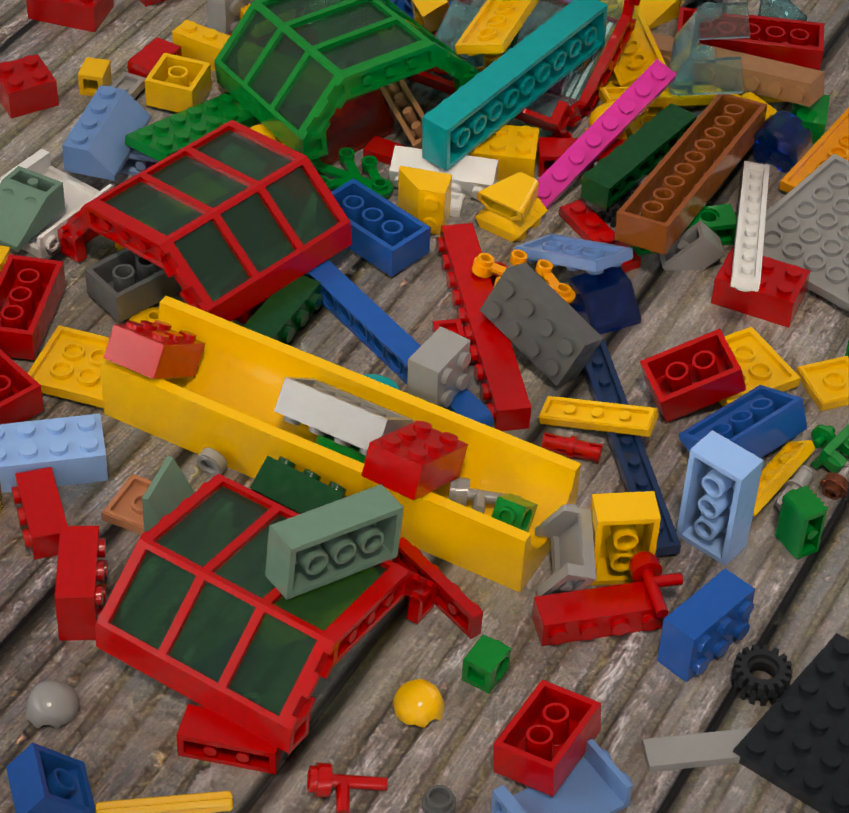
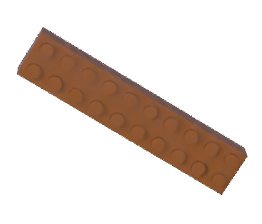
(689, 174)

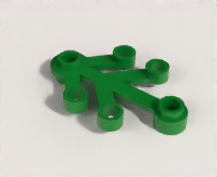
(369, 164)

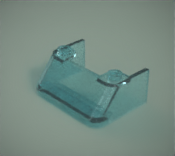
(696, 64)

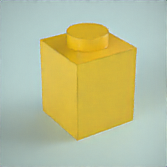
(93, 74)

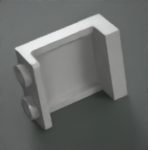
(571, 550)

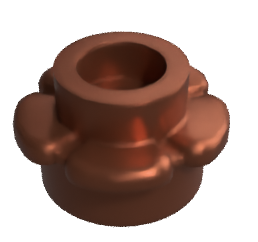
(834, 486)

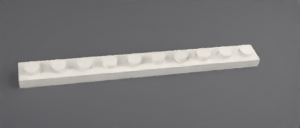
(750, 227)

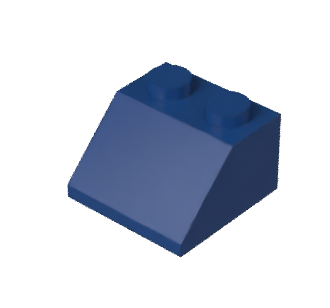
(49, 782)

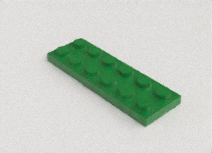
(187, 126)

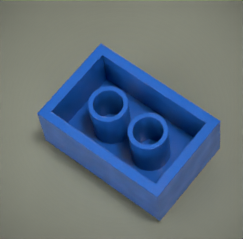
(706, 625)

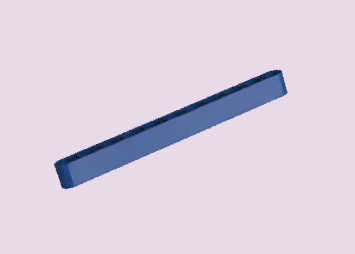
(382, 333)

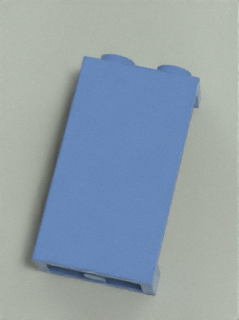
(591, 787)

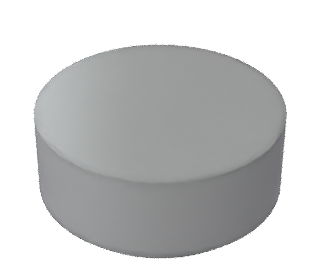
(211, 462)

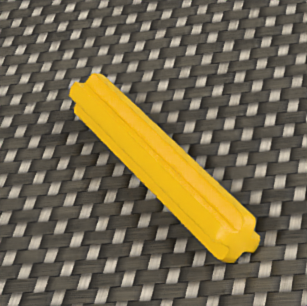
(186, 803)

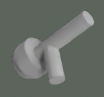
(460, 493)

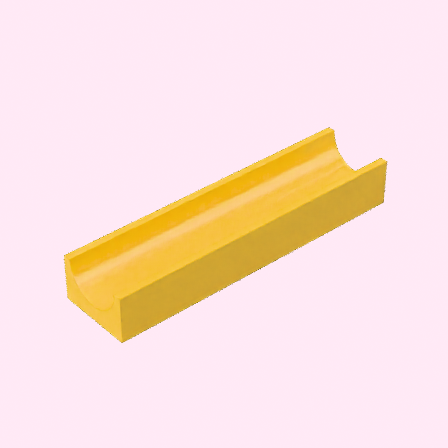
(233, 412)

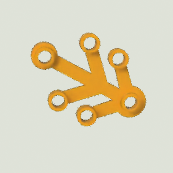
(485, 266)

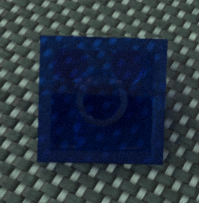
(605, 300)

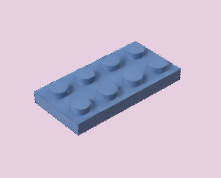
(576, 253)

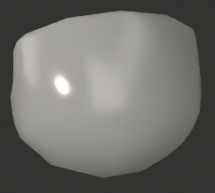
(52, 704)

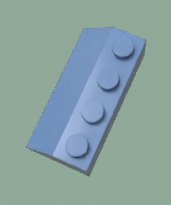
(98, 138)

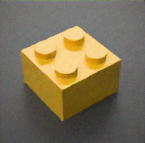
(177, 83)

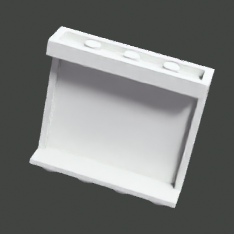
(75, 195)

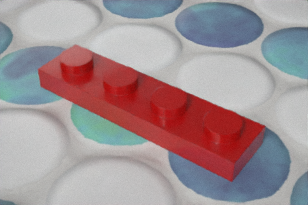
(592, 227)
(449, 597)

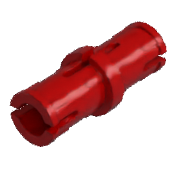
(572, 447)

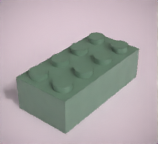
(333, 541)

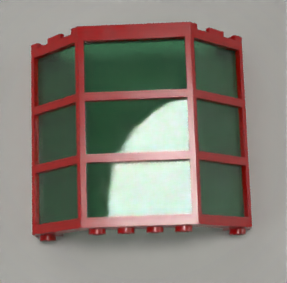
(222, 217)
(221, 634)

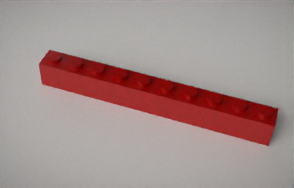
(489, 347)

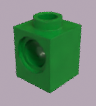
(515, 511)
(486, 663)

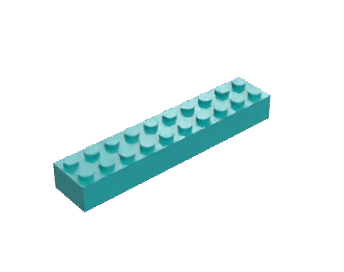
(513, 82)

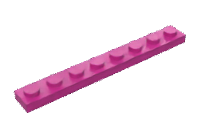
(604, 132)

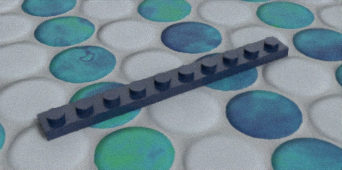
(629, 449)

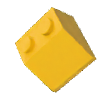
(425, 196)

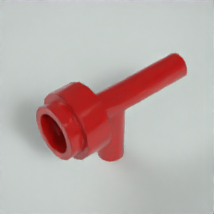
(647, 568)
(321, 779)

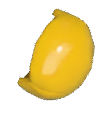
(418, 703)

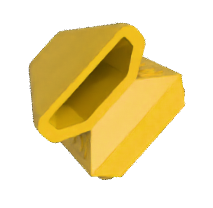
(511, 207)

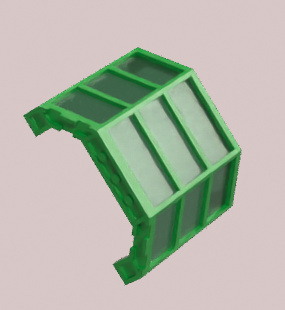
(308, 57)

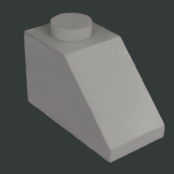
(693, 250)

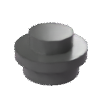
(439, 800)

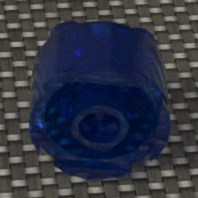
(781, 141)

